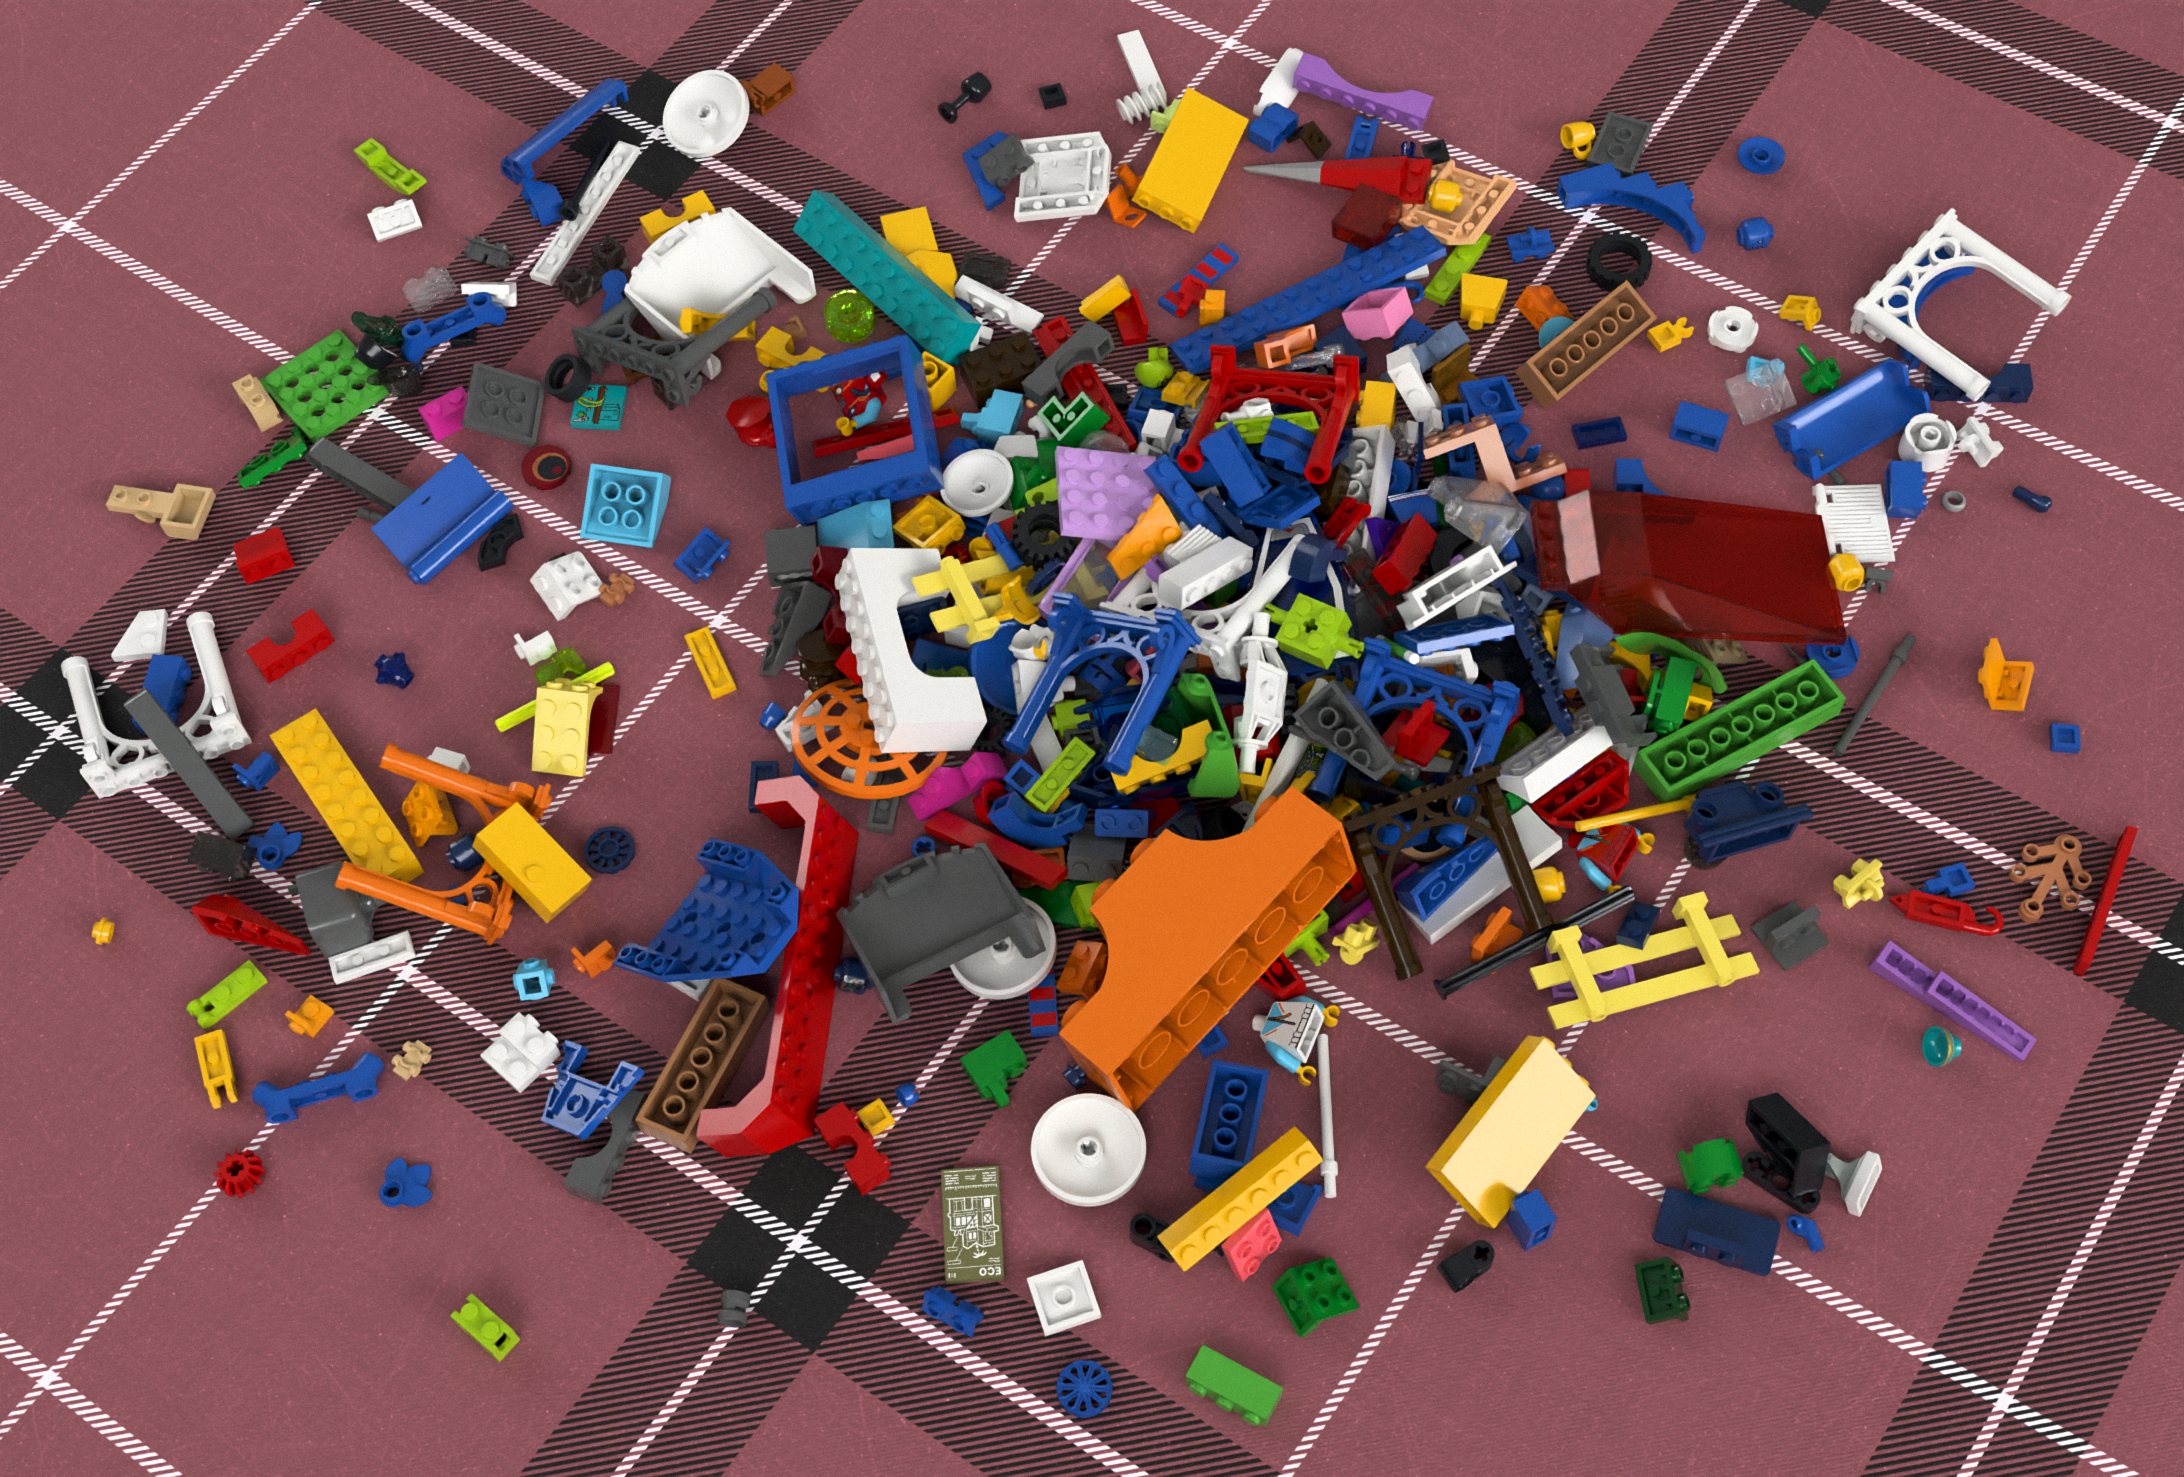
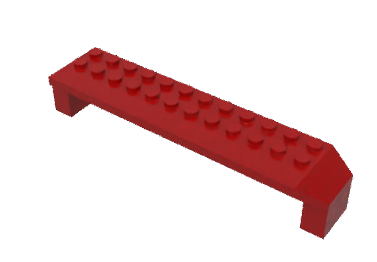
(786, 1099)

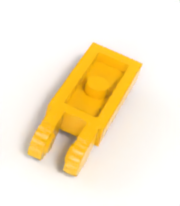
(216, 1066)

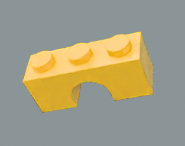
(657, 223)
(776, 350)

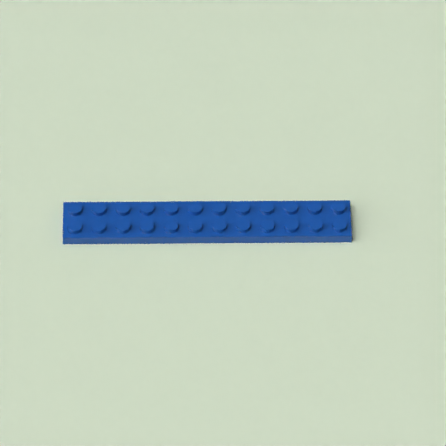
(1311, 297)

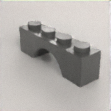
(1087, 345)
(593, 1175)

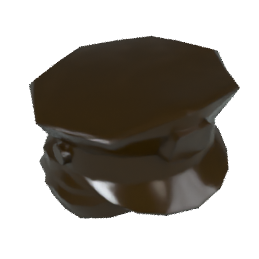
(819, 659)

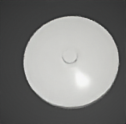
(706, 113)
(1001, 969)
(1088, 1149)

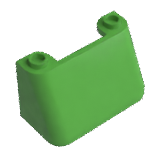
(1219, 769)

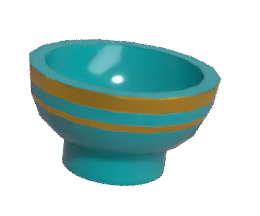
(1940, 1046)

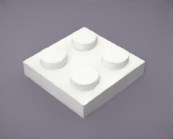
(1064, 1298)

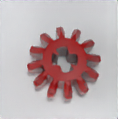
(239, 1173)

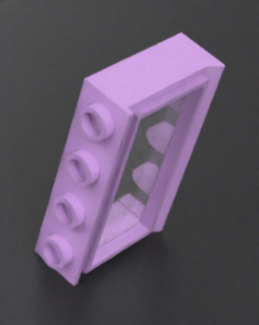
(1088, 577)

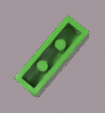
(1233, 1386)

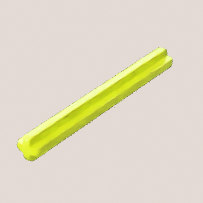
(528, 710)

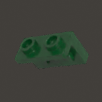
(1662, 1290)

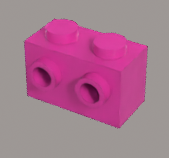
(444, 414)

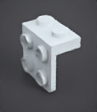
(566, 583)
(1460, 658)

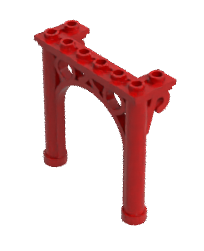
(1280, 387)

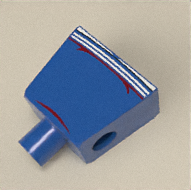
(1405, 505)

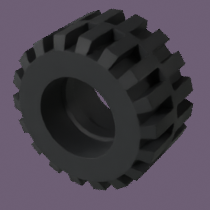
(1037, 518)

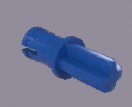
(1004, 547)

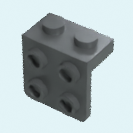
(1459, 1082)

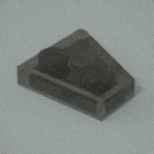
(985, 269)

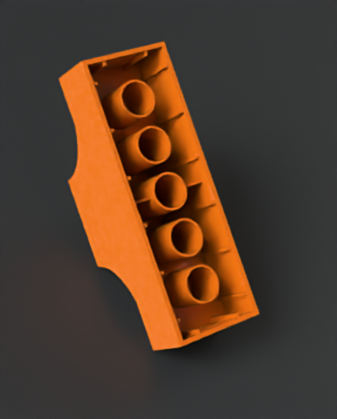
(1195, 933)

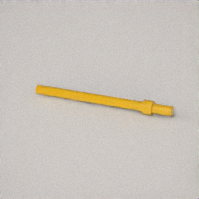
(1635, 814)

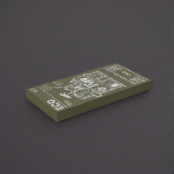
(972, 1225)

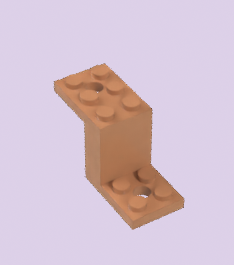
(1491, 453)

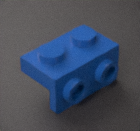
(701, 554)

